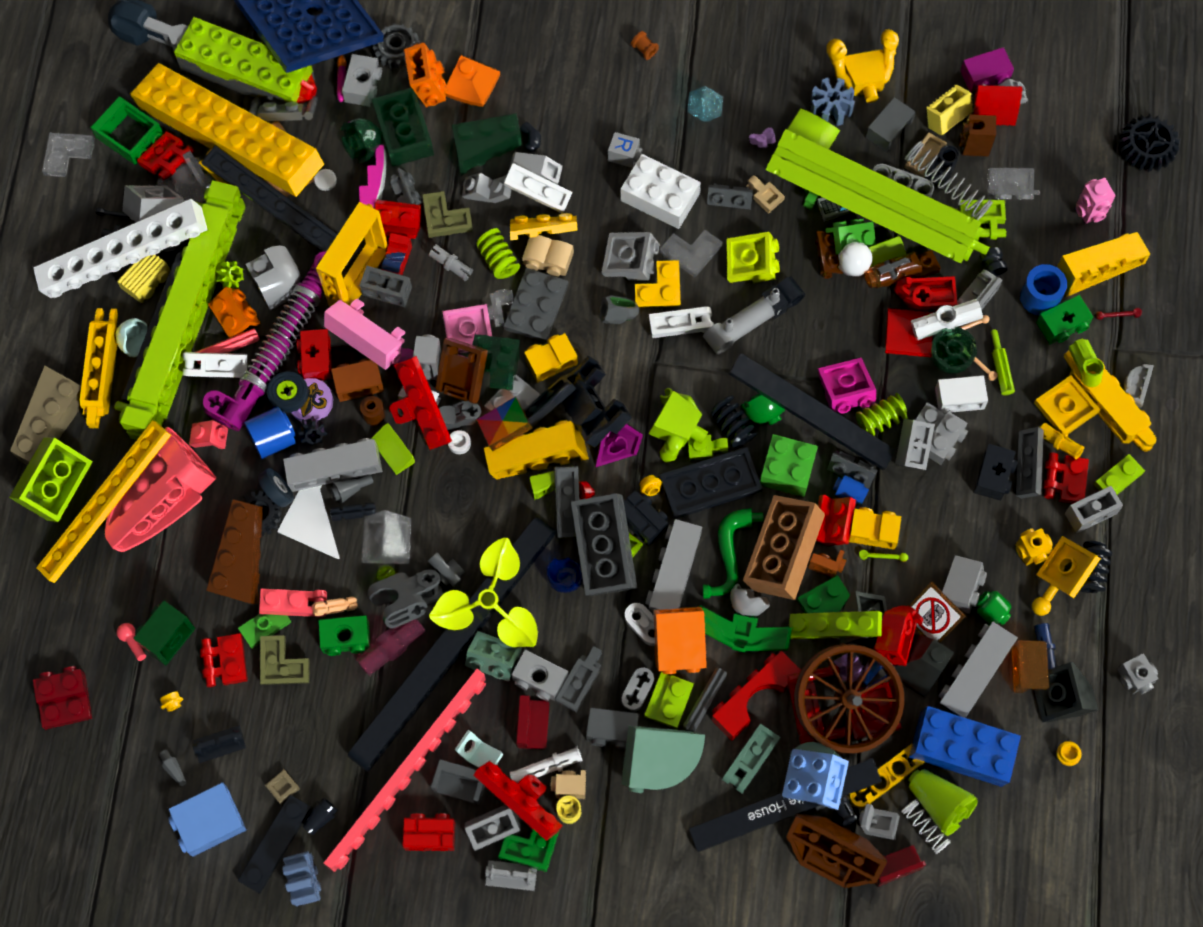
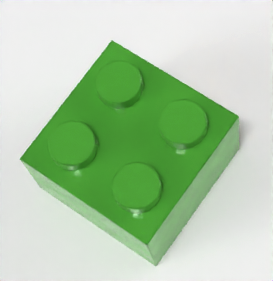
(788, 465)

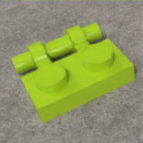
(993, 216)

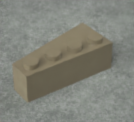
(48, 413)

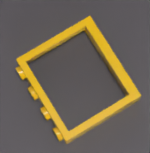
(362, 223)

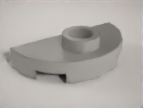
(1137, 383)

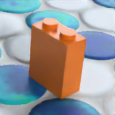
(679, 639)

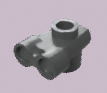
(448, 572)

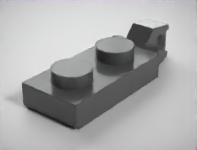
(580, 680)

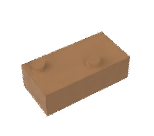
(784, 547)

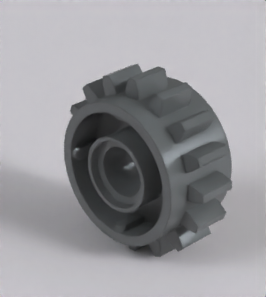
(394, 36)

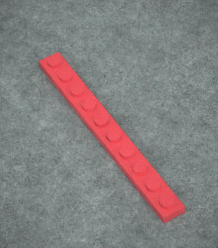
(400, 778)

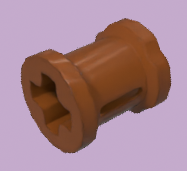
(645, 45)

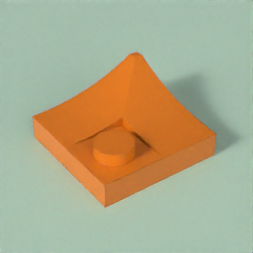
(471, 82)

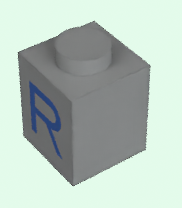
(624, 150)

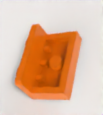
(233, 311)

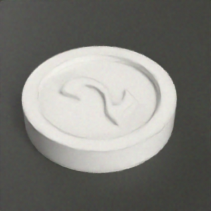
(325, 179)

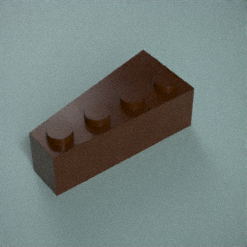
(239, 554)

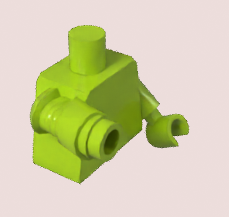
(677, 424)

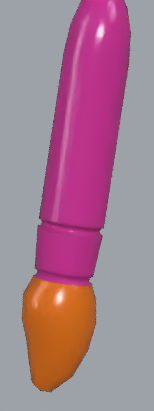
(341, 76)

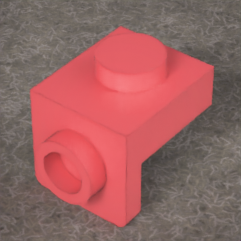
(208, 434)

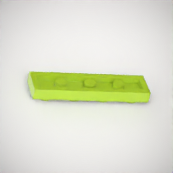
(836, 624)

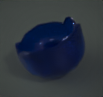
(564, 575)

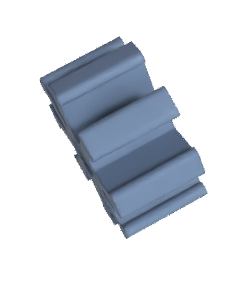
(832, 101)
(301, 878)

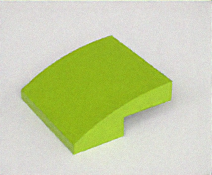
(813, 128)

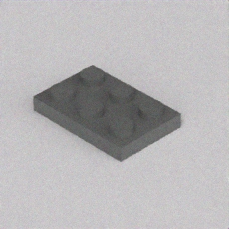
(536, 305)

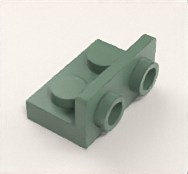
(492, 656)

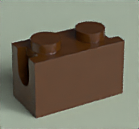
(978, 135)

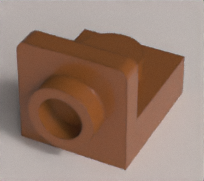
(825, 565)

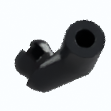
(534, 137)

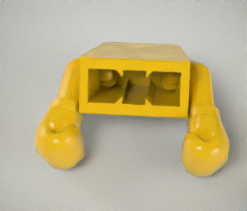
(867, 70)

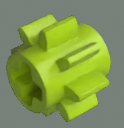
(229, 274)

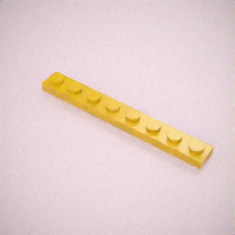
(103, 501)

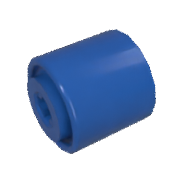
(1045, 280)
(270, 432)

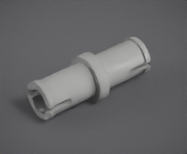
(450, 262)

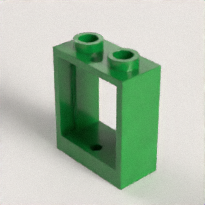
(113, 117)

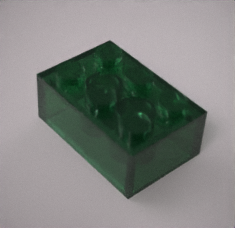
(403, 127)

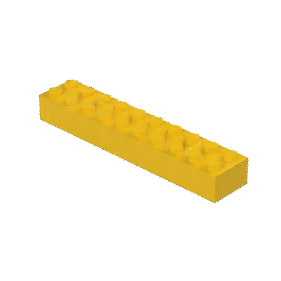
(237, 132)

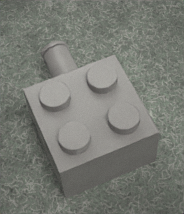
(146, 201)

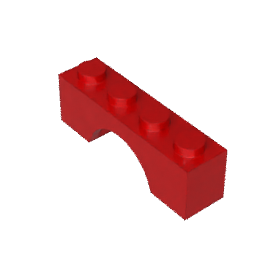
(733, 715)

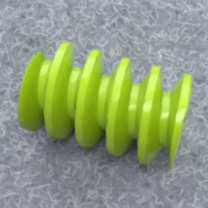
(497, 254)
(882, 414)

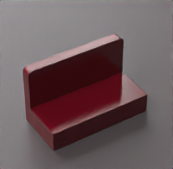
(532, 723)
(900, 864)

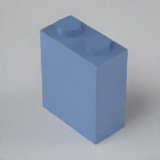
(206, 820)

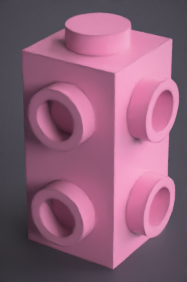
(1095, 200)

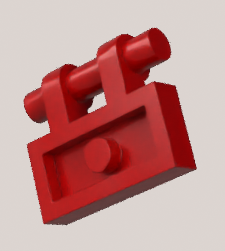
(161, 152)
(1073, 478)
(232, 660)

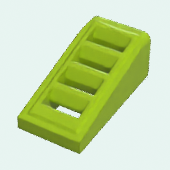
(542, 484)

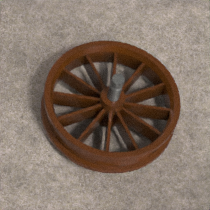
(849, 698)

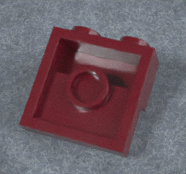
(62, 697)

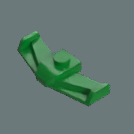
(744, 634)

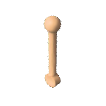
(985, 320)
(992, 375)

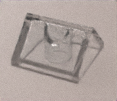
(386, 538)

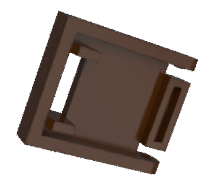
(459, 372)

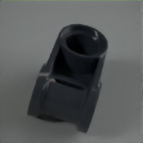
(946, 151)

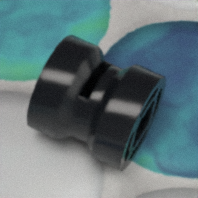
(994, 262)

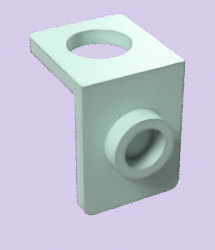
(479, 752)

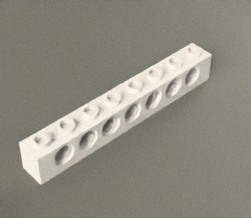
(85, 262)

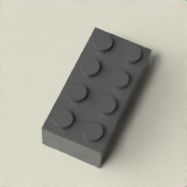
(604, 544)

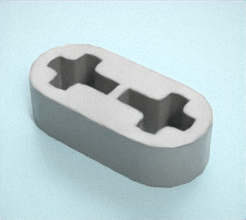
(642, 692)

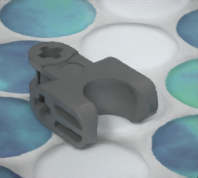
(407, 594)

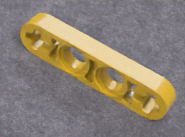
(890, 777)

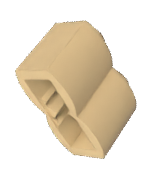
(548, 255)

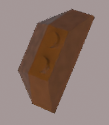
(835, 851)

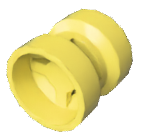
(570, 806)

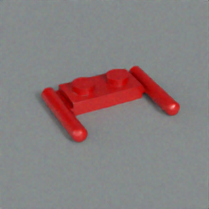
(812, 706)

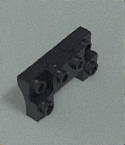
(586, 407)

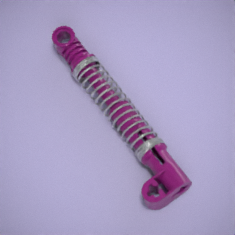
(270, 355)

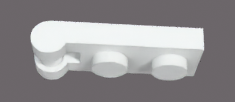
(680, 322)
(215, 364)

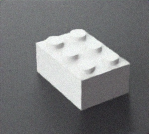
(660, 191)

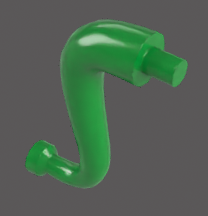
(726, 529)

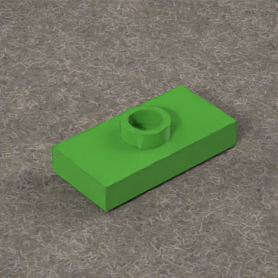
(262, 626)

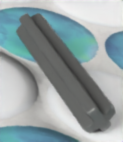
(705, 700)

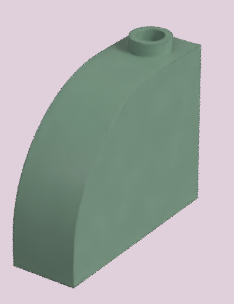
(659, 757)

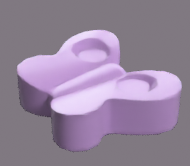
(763, 139)

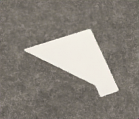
(309, 522)

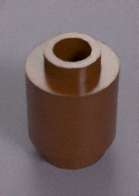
(372, 410)

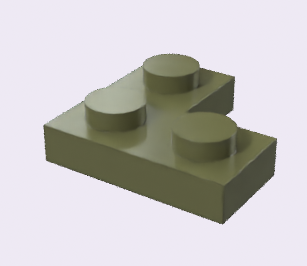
(444, 222)
(275, 666)

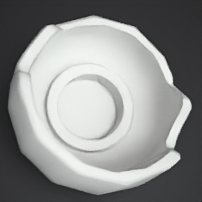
(855, 259)

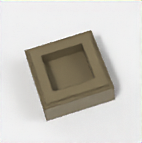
(282, 786)

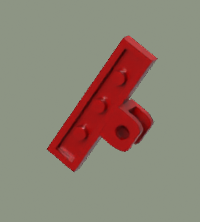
(419, 404)
(520, 798)

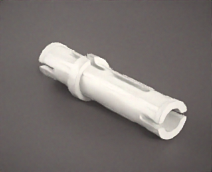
(548, 765)

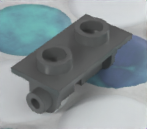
(404, 184)
(723, 196)
(844, 464)

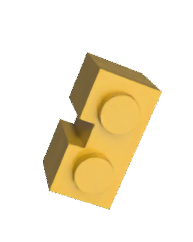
(550, 358)
(875, 528)

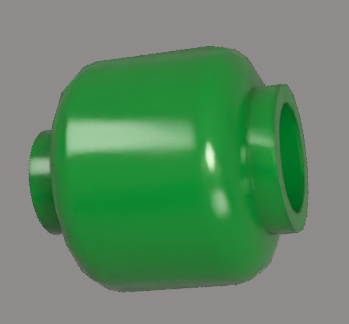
(993, 608)

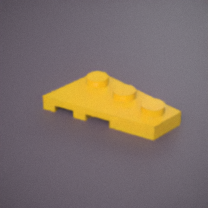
(543, 222)

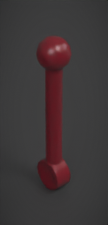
(1137, 312)

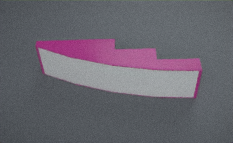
(376, 179)

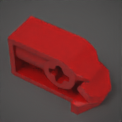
(935, 291)
(897, 634)

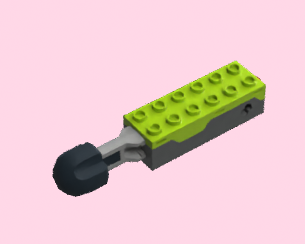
(215, 54)

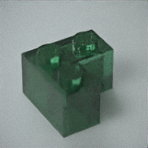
(501, 359)

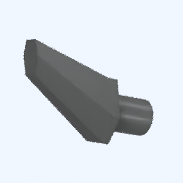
(172, 767)

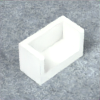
(961, 394)

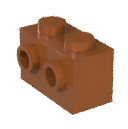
(357, 380)

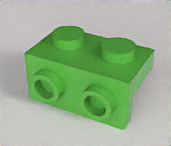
(856, 232)

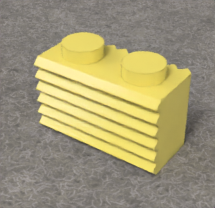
(949, 109)
(144, 277)

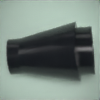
(320, 815)

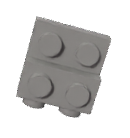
(630, 255)
(946, 433)

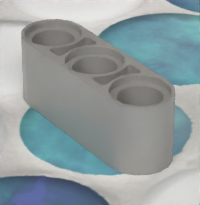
(909, 180)

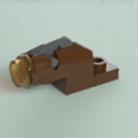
(900, 267)

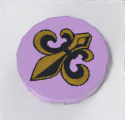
(318, 402)

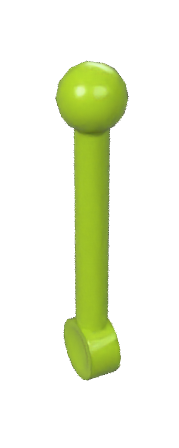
(863, 554)

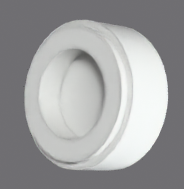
(460, 442)

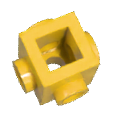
(1034, 553)

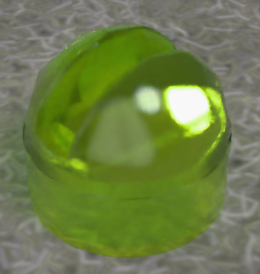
(382, 569)

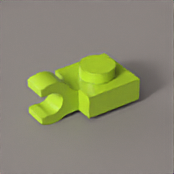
(704, 451)

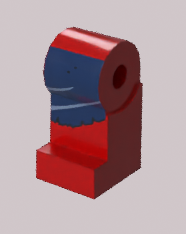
(397, 254)

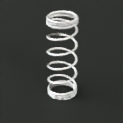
(909, 808)

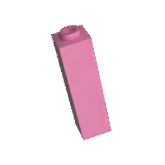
(364, 335)

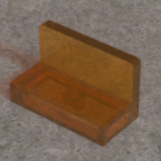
(1030, 665)

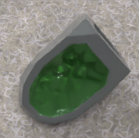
(617, 310)

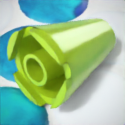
(942, 800)

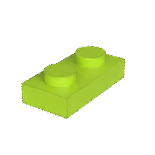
(1120, 475)

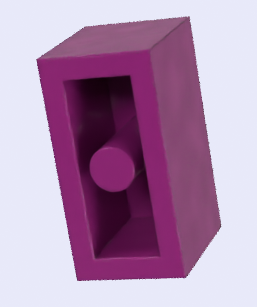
(987, 69)

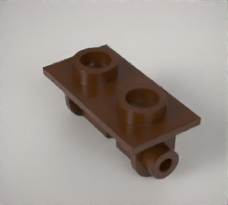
(826, 250)

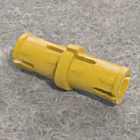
(1062, 441)

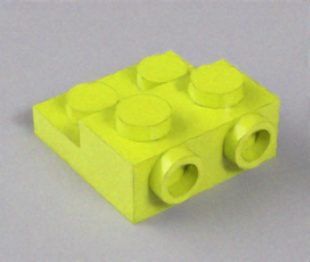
(752, 258)

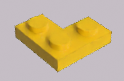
(665, 291)

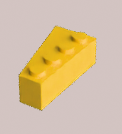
(1102, 262)
(537, 450)

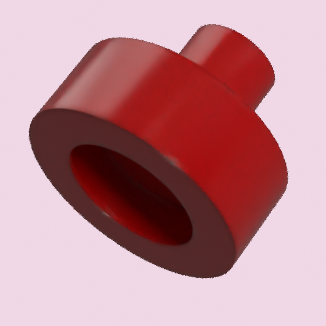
(585, 490)

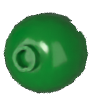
(762, 410)

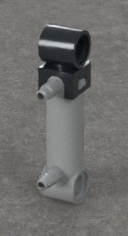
(771, 305)

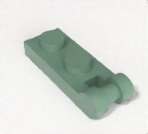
(751, 757)

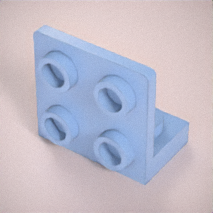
(815, 778)

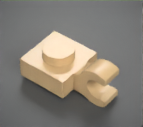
(766, 195)

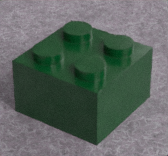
(164, 632)

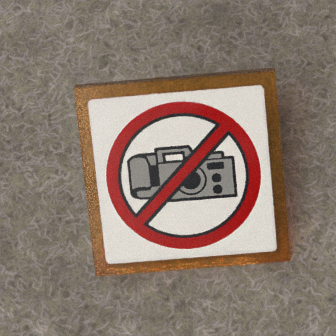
(938, 613)

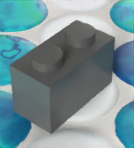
(609, 727)

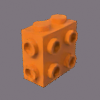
(425, 74)

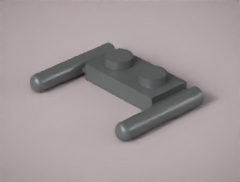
(284, 112)

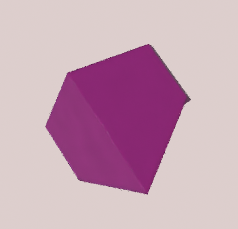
(619, 445)

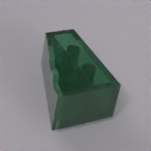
(485, 139)

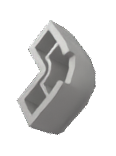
(275, 275)

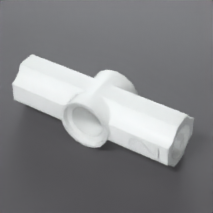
(960, 315)

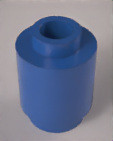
(850, 488)

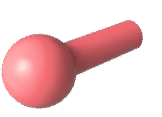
(126, 633)

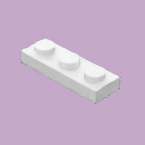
(537, 188)

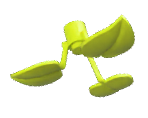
(454, 611)

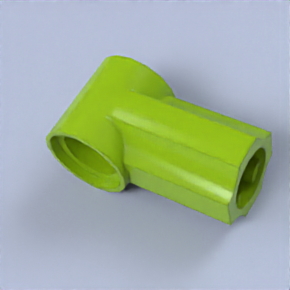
(1087, 361)

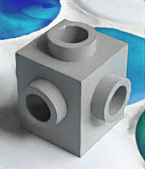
(1138, 674)

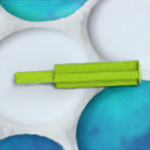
(1002, 366)

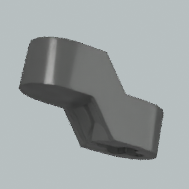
(460, 414)

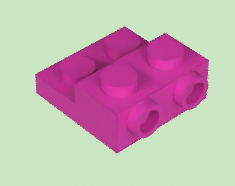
(847, 385)

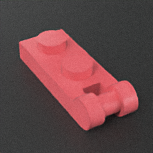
(289, 602)

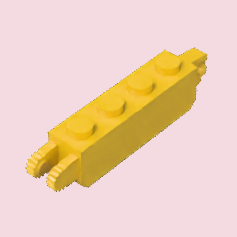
(99, 367)
(1117, 408)

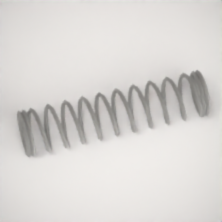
(911, 156)

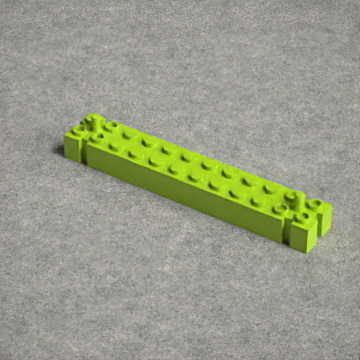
(183, 312)

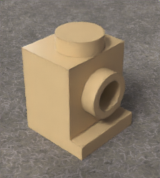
(569, 784)

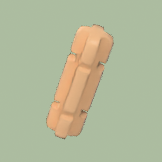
(334, 606)

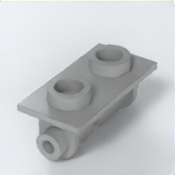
(510, 875)

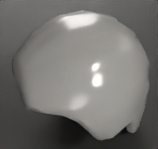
(746, 603)

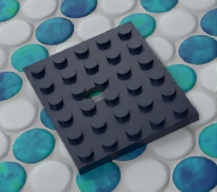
(306, 39)

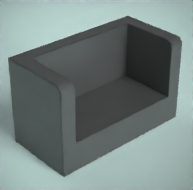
(889, 123)
(457, 782)

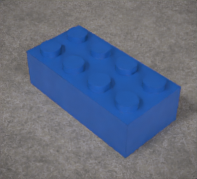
(965, 746)

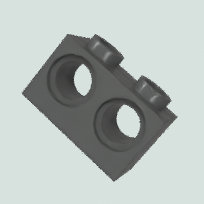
(385, 286)

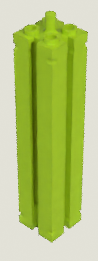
(876, 197)

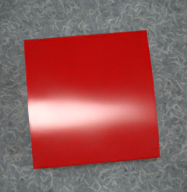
(998, 102)
(900, 335)

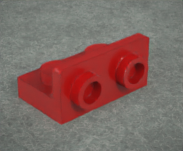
(399, 218)
(837, 520)

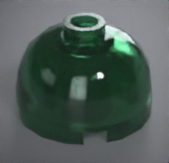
(361, 139)
(953, 350)

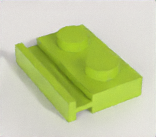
(669, 700)

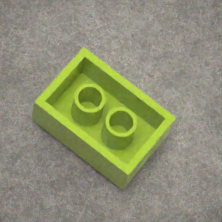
(50, 479)

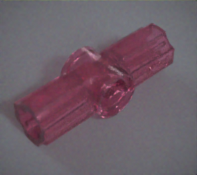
(390, 646)

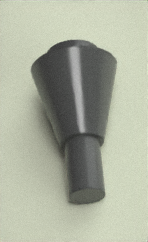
(345, 489)

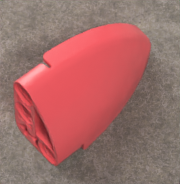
(159, 495)

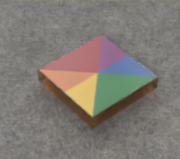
(504, 423)

